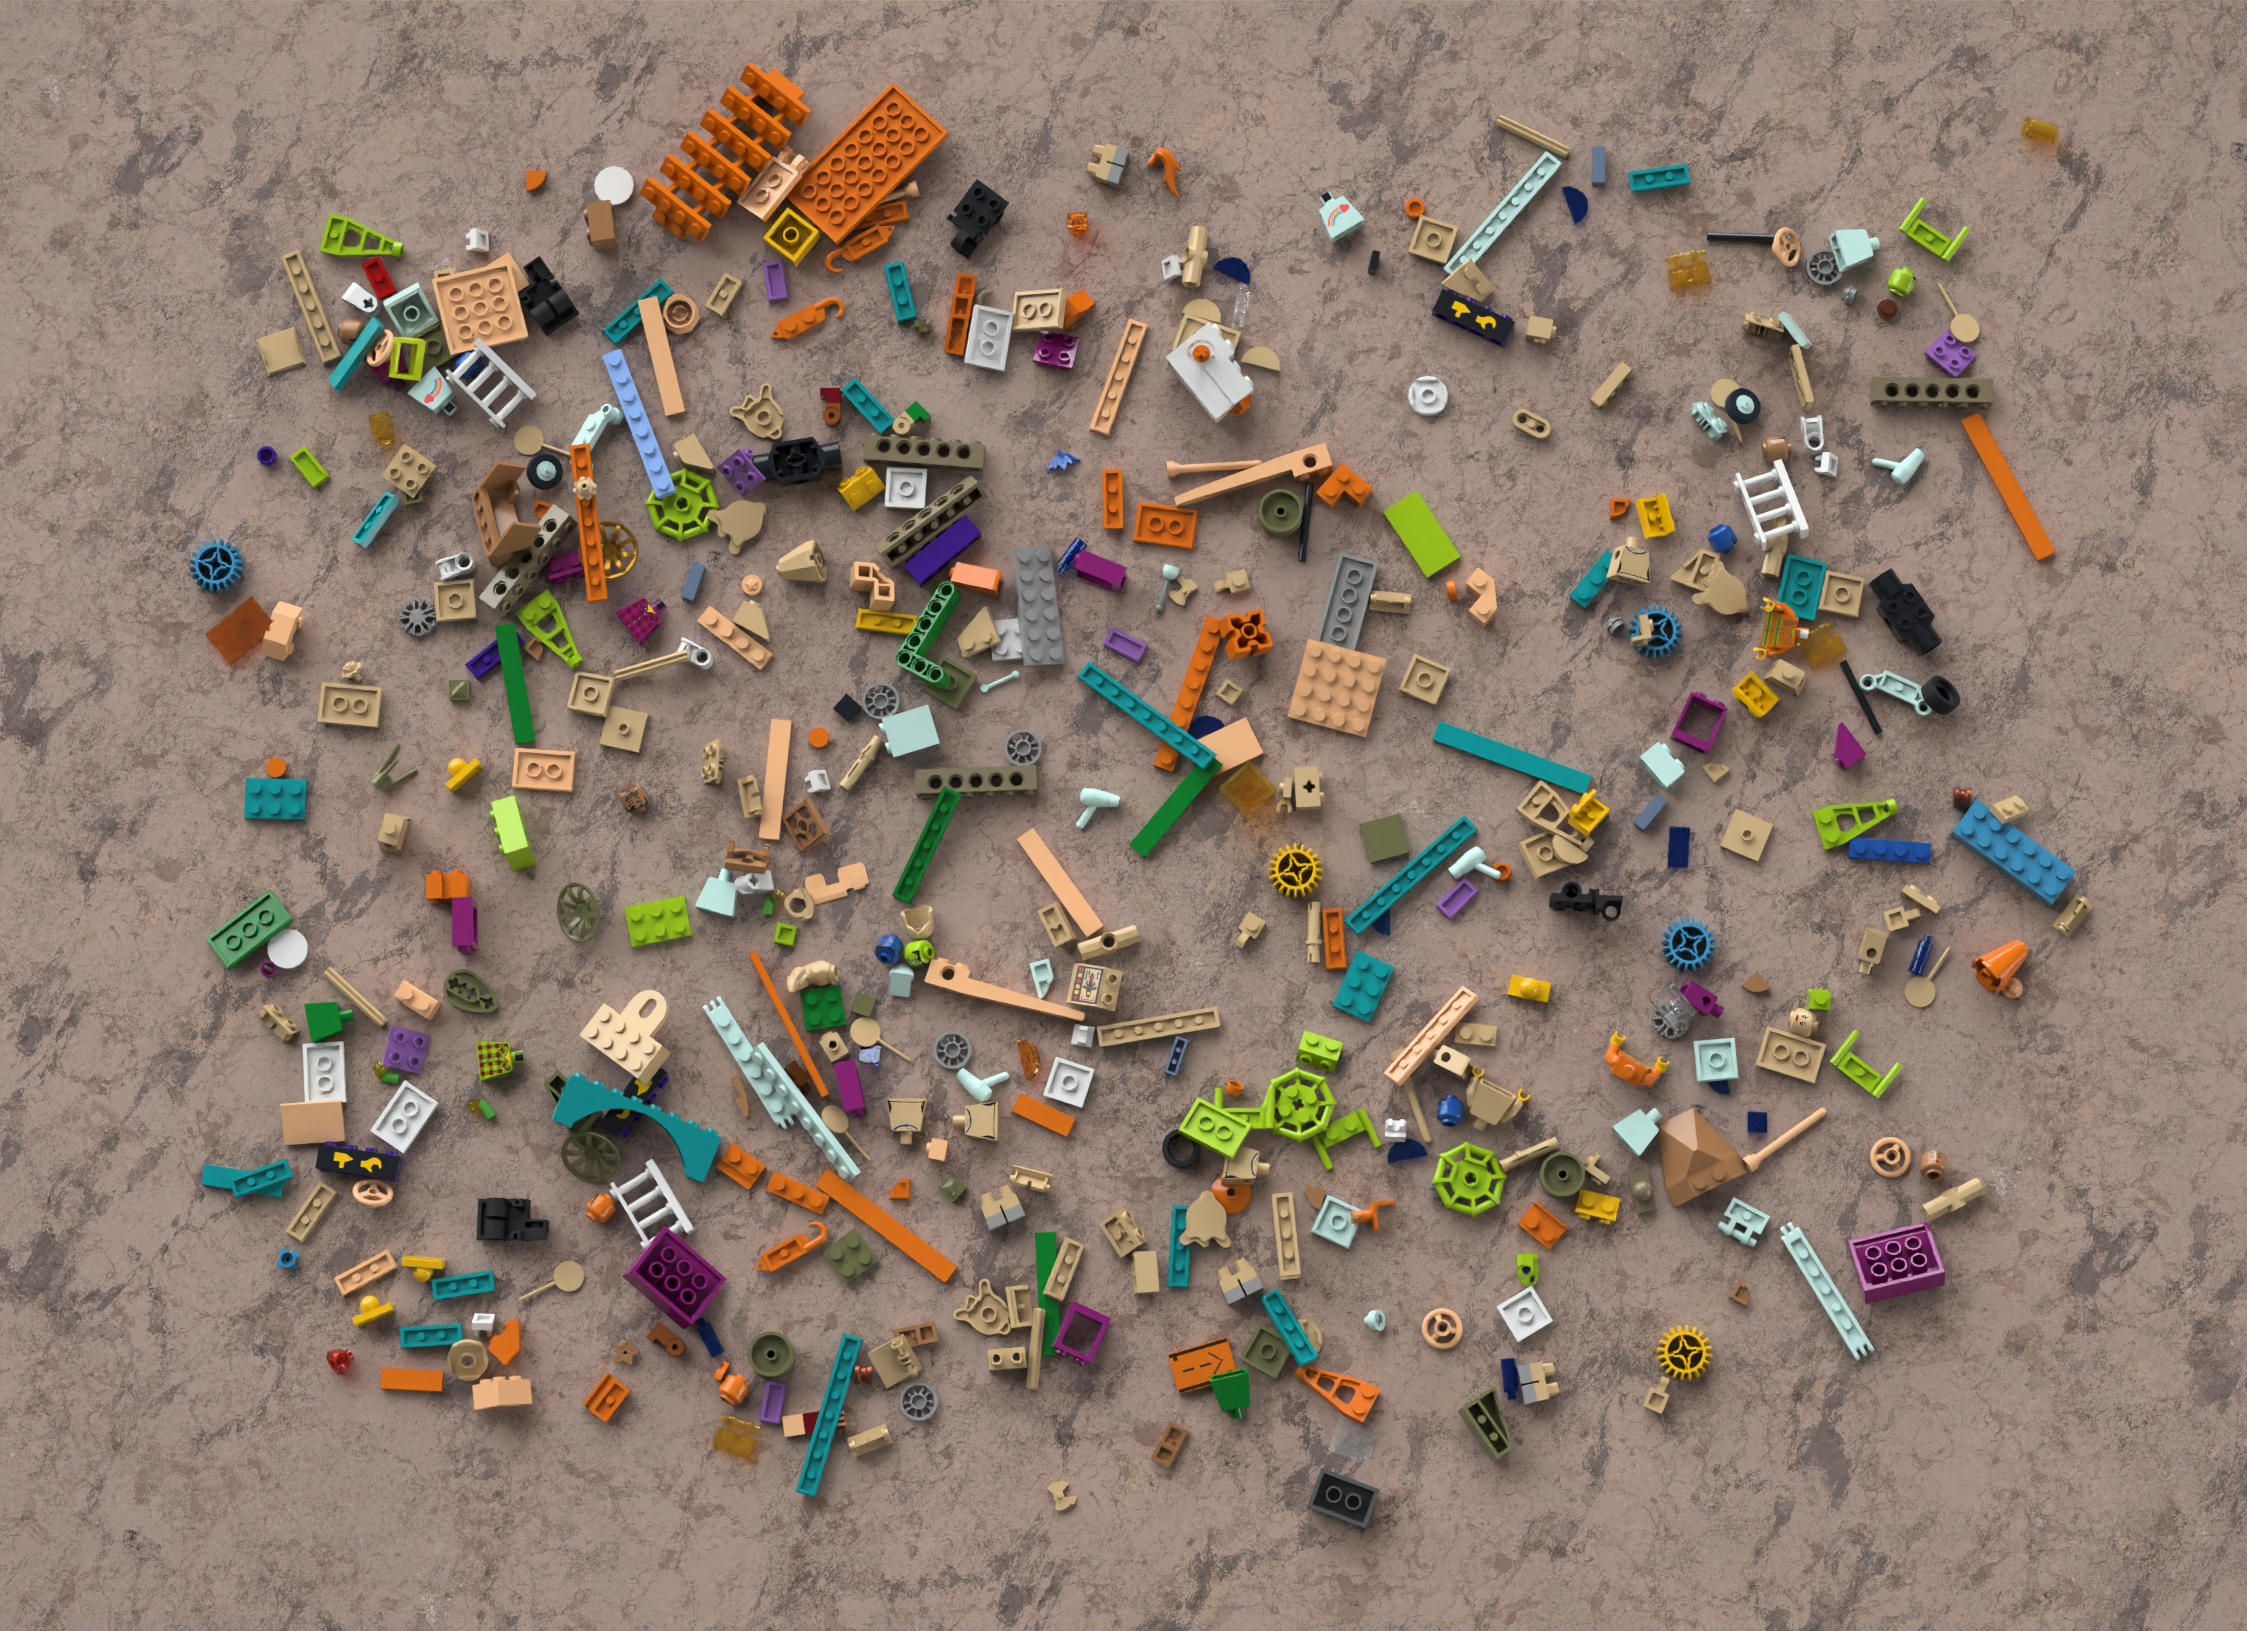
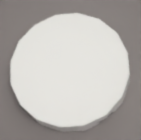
(614, 185)
(1427, 396)
(288, 949)

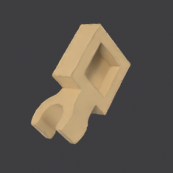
(1235, 582)
(1285, 790)
(1898, 919)
(1250, 927)
(1656, 1398)

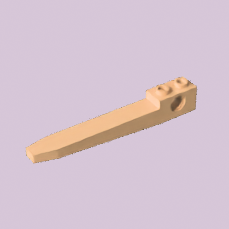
(1287, 464)
(963, 985)

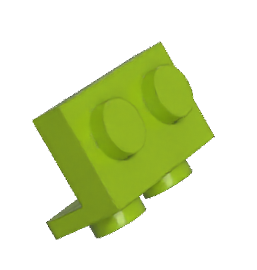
(1319, 1051)

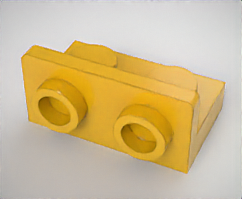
(1597, 1206)

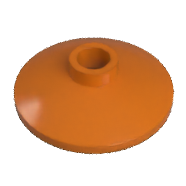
(1235, 1203)

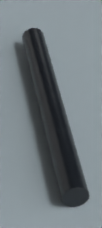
(1741, 237)
(1305, 521)
(1860, 697)

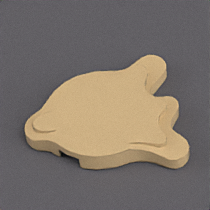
(761, 415)
(739, 522)
(1723, 592)
(1205, 1221)
(985, 1312)

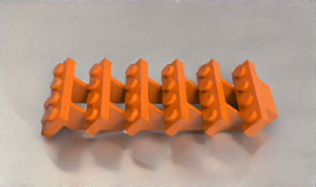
(677, 215)

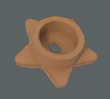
(631, 1352)

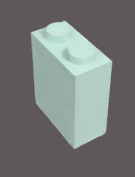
(909, 731)

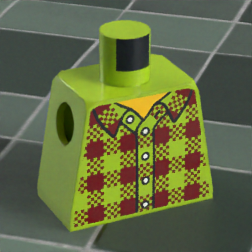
(497, 1059)

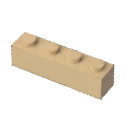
(1608, 388)

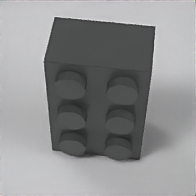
(1343, 1498)

